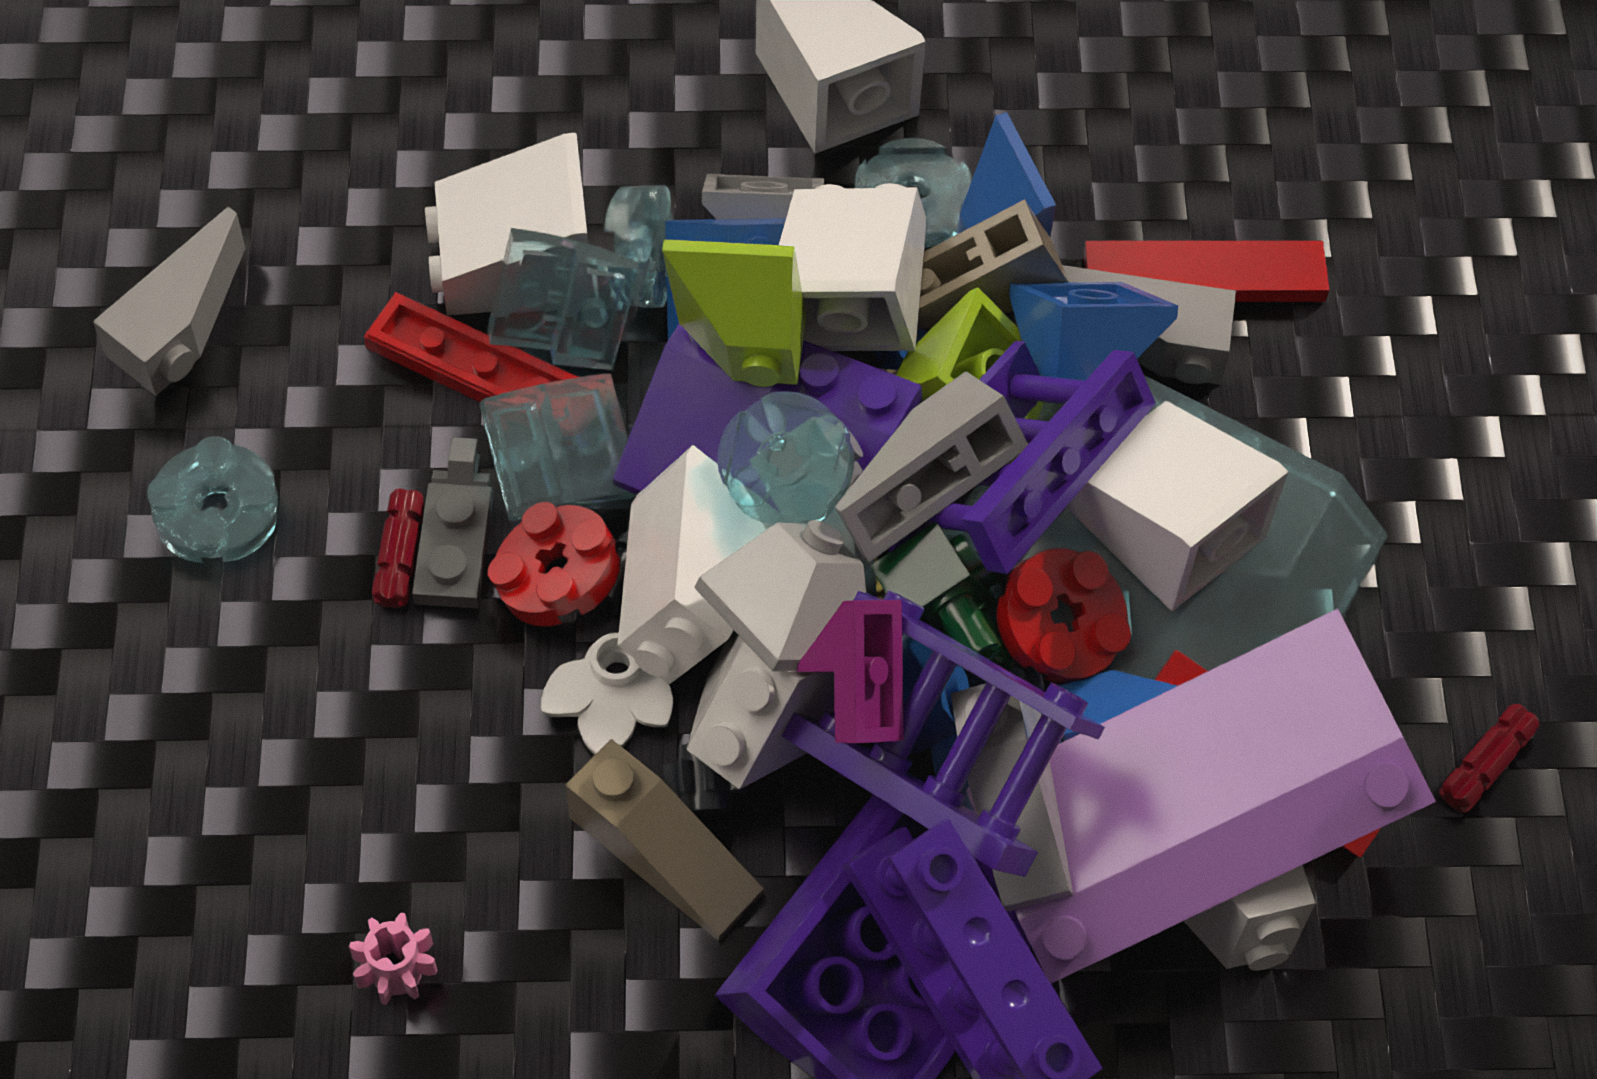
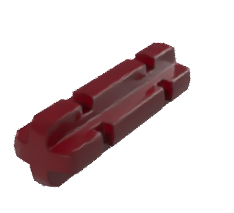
(398, 548)
(1489, 758)

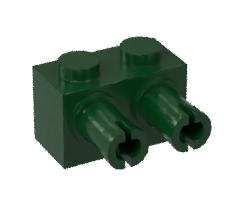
(952, 587)

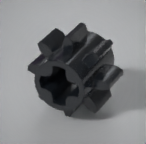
(699, 785)

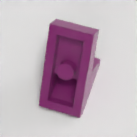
(866, 656)

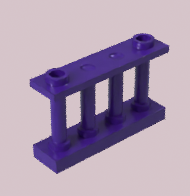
(1059, 452)
(886, 766)
(968, 958)

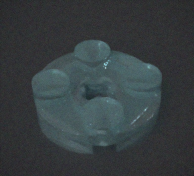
(922, 165)
(638, 221)
(767, 427)
(206, 470)

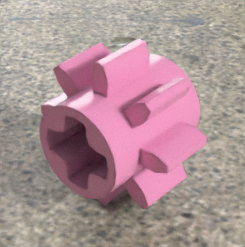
(400, 940)

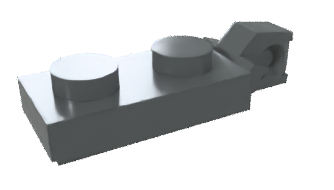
(454, 531)

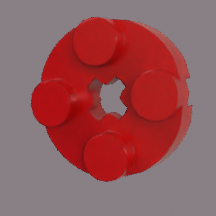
(536, 542)
(1097, 607)

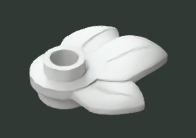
(604, 701)

